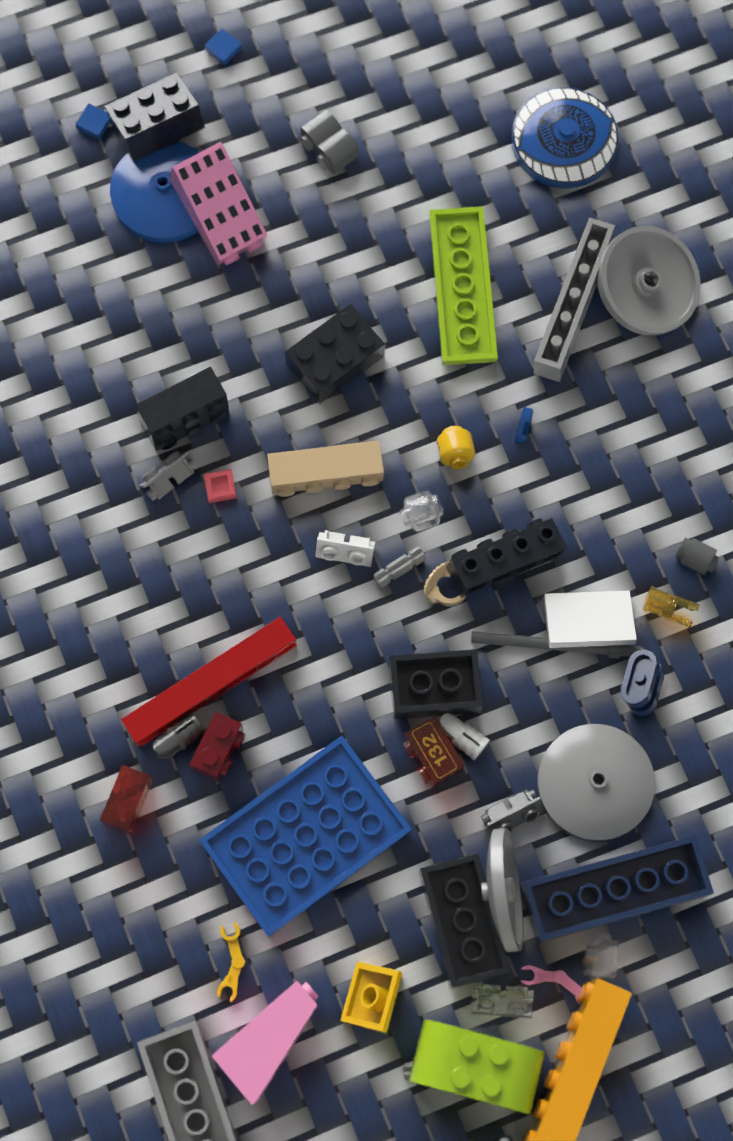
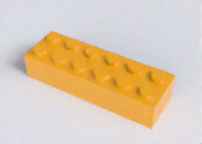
(579, 1063)

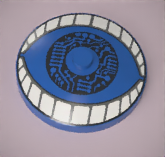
(564, 138)

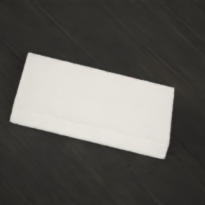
(589, 619)

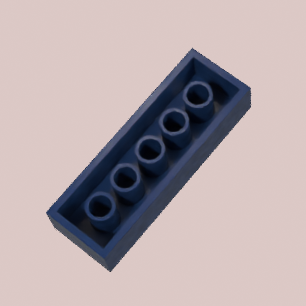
(616, 889)

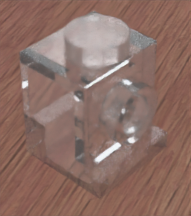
(601, 957)

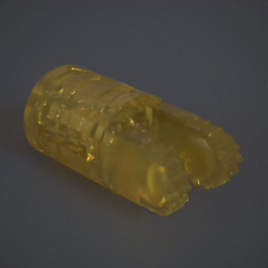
(665, 604)

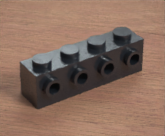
(505, 557)

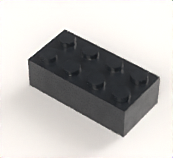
(463, 921)

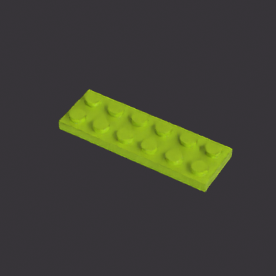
(463, 286)

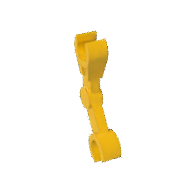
(238, 963)

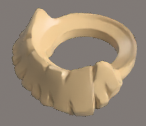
(432, 591)

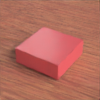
(220, 486)

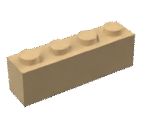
(325, 468)

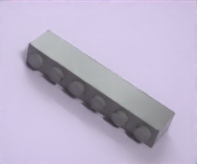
(573, 301)

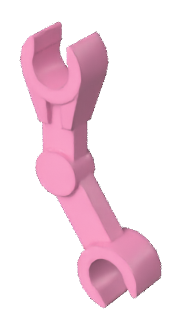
(553, 976)

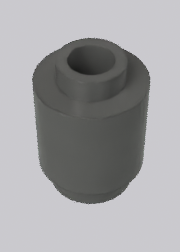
(697, 556)

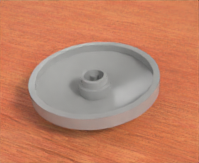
(648, 280)
(591, 809)
(504, 890)

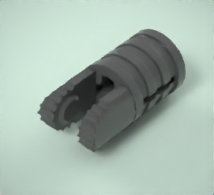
(178, 737)

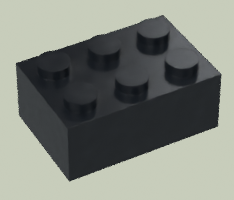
(155, 116)
(335, 353)
(183, 409)
(435, 684)

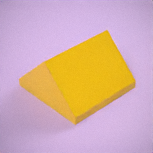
(371, 997)

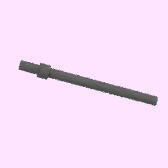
(542, 643)

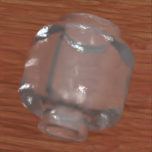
(422, 511)

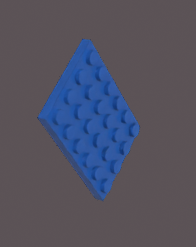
(305, 836)

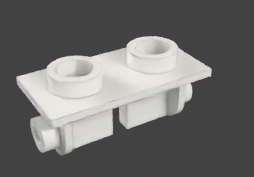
(332, 547)

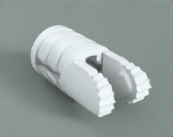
(463, 736)

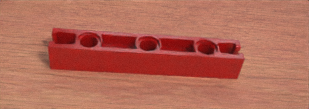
(209, 682)

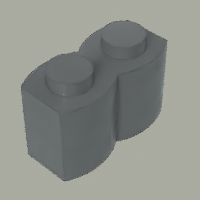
(329, 142)

